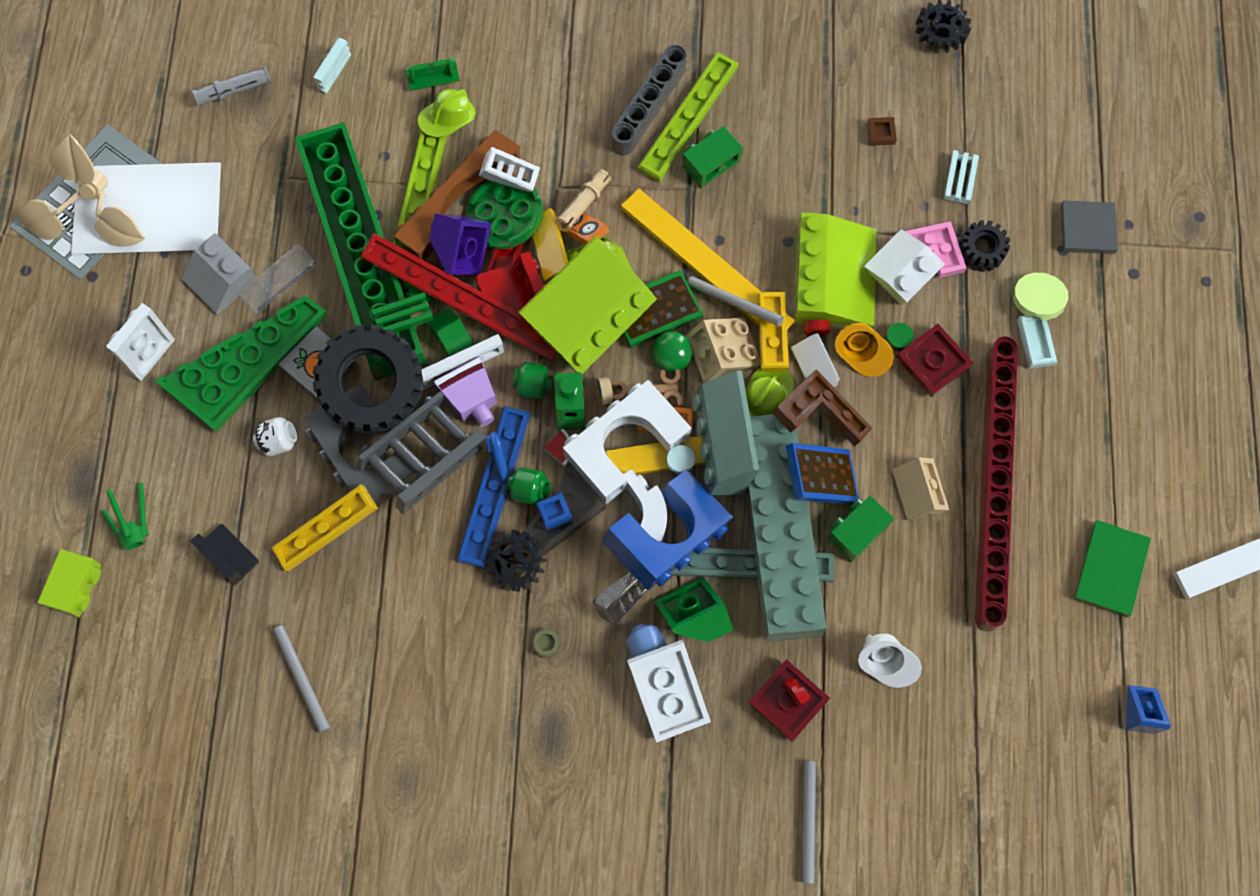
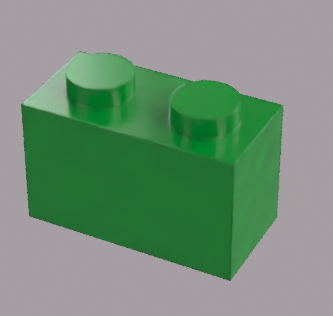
(712, 156)
(860, 528)

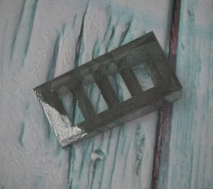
(616, 601)

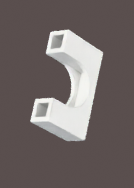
(641, 407)

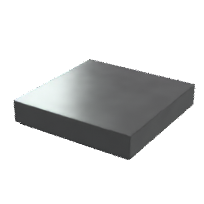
(1089, 227)

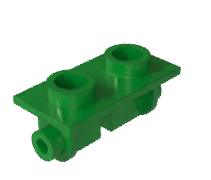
(432, 74)

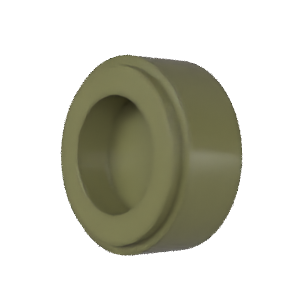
(546, 643)

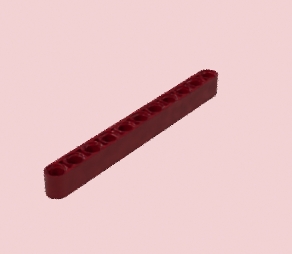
(994, 493)

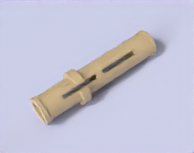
(588, 193)

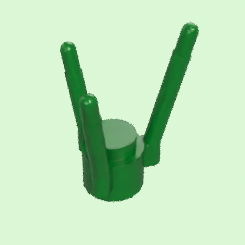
(129, 534)

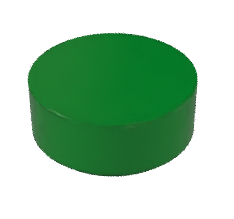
(899, 336)

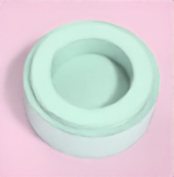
(680, 459)

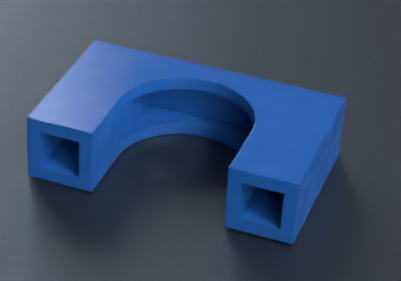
(654, 560)

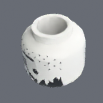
(275, 436)

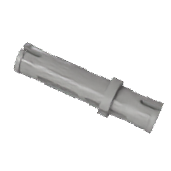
(237, 84)

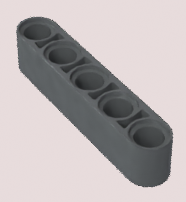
(650, 89)

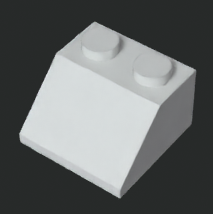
(904, 266)

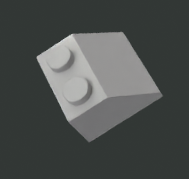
(216, 273)

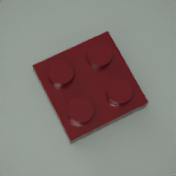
(934, 360)
(778, 707)

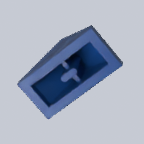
(1145, 711)

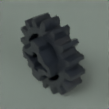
(943, 26)
(520, 547)

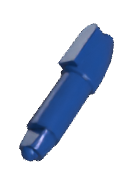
(495, 447)

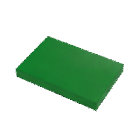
(1112, 568)

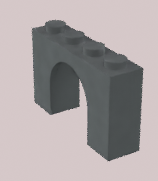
(332, 439)

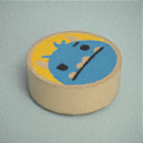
(604, 390)

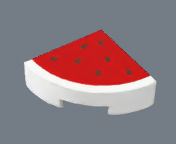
(555, 447)

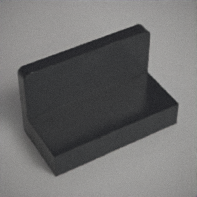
(226, 553)

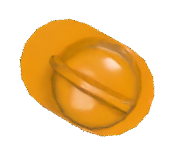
(864, 349)

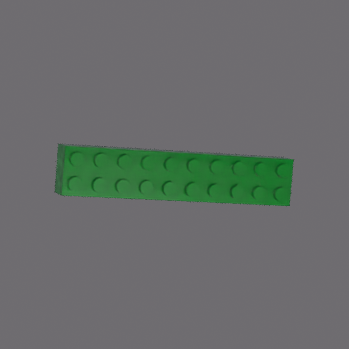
(349, 225)

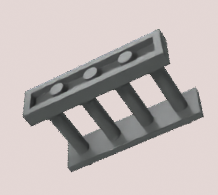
(428, 477)

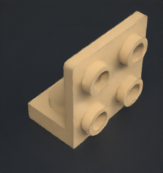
(722, 346)

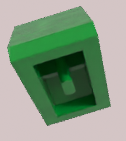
(450, 332)

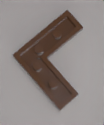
(820, 394)

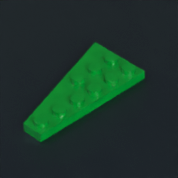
(235, 368)

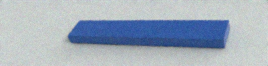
(493, 490)

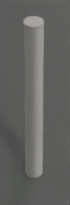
(735, 301)
(301, 679)
(809, 822)

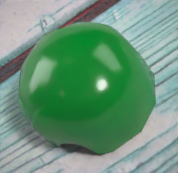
(672, 351)

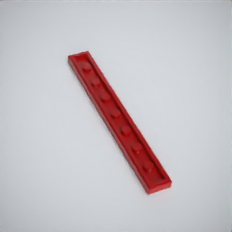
(455, 294)

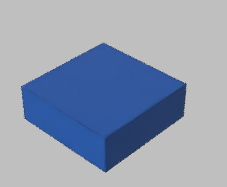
(554, 511)

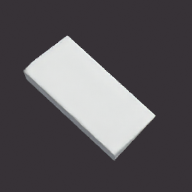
(811, 356)

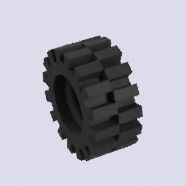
(994, 236)

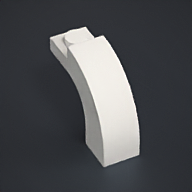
(650, 503)

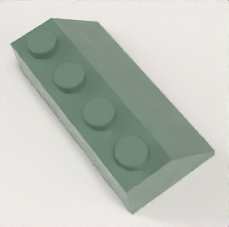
(726, 434)

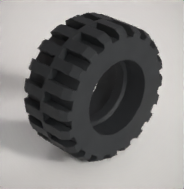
(351, 345)

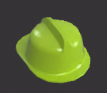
(446, 114)
(767, 391)

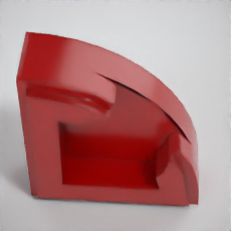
(798, 694)

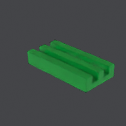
(400, 305)

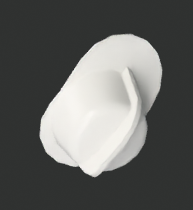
(889, 661)

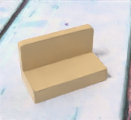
(920, 488)

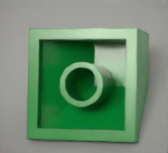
(695, 611)

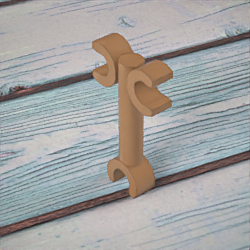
(668, 388)

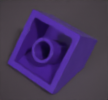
(460, 242)

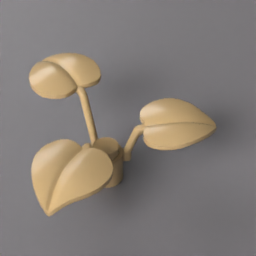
(73, 163)

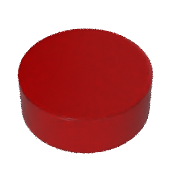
(818, 326)

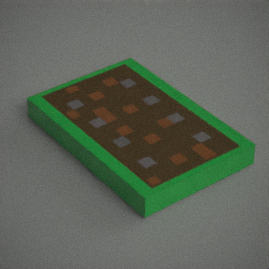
(670, 311)

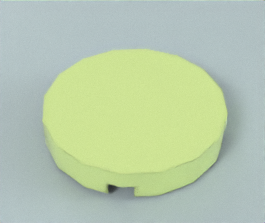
(1040, 296)

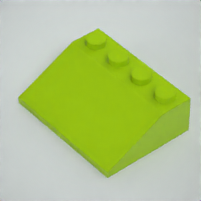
(832, 272)
(587, 305)

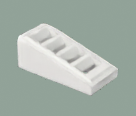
(506, 178)

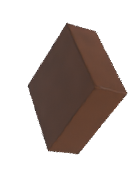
(881, 131)

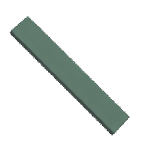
(741, 565)

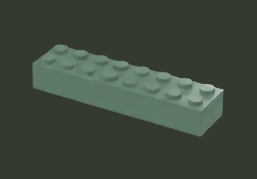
(782, 540)

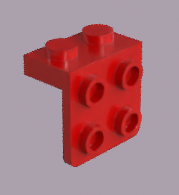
(514, 283)

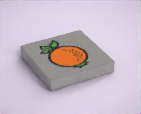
(303, 357)

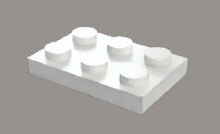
(140, 342)
(669, 691)

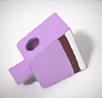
(469, 392)

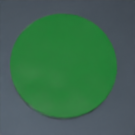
(510, 210)

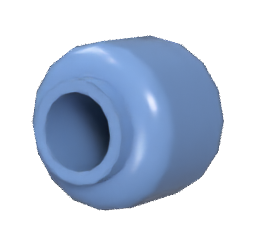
(645, 639)

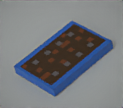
(822, 474)

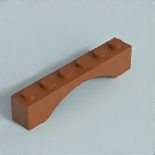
(416, 232)

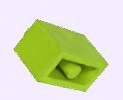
(70, 583)

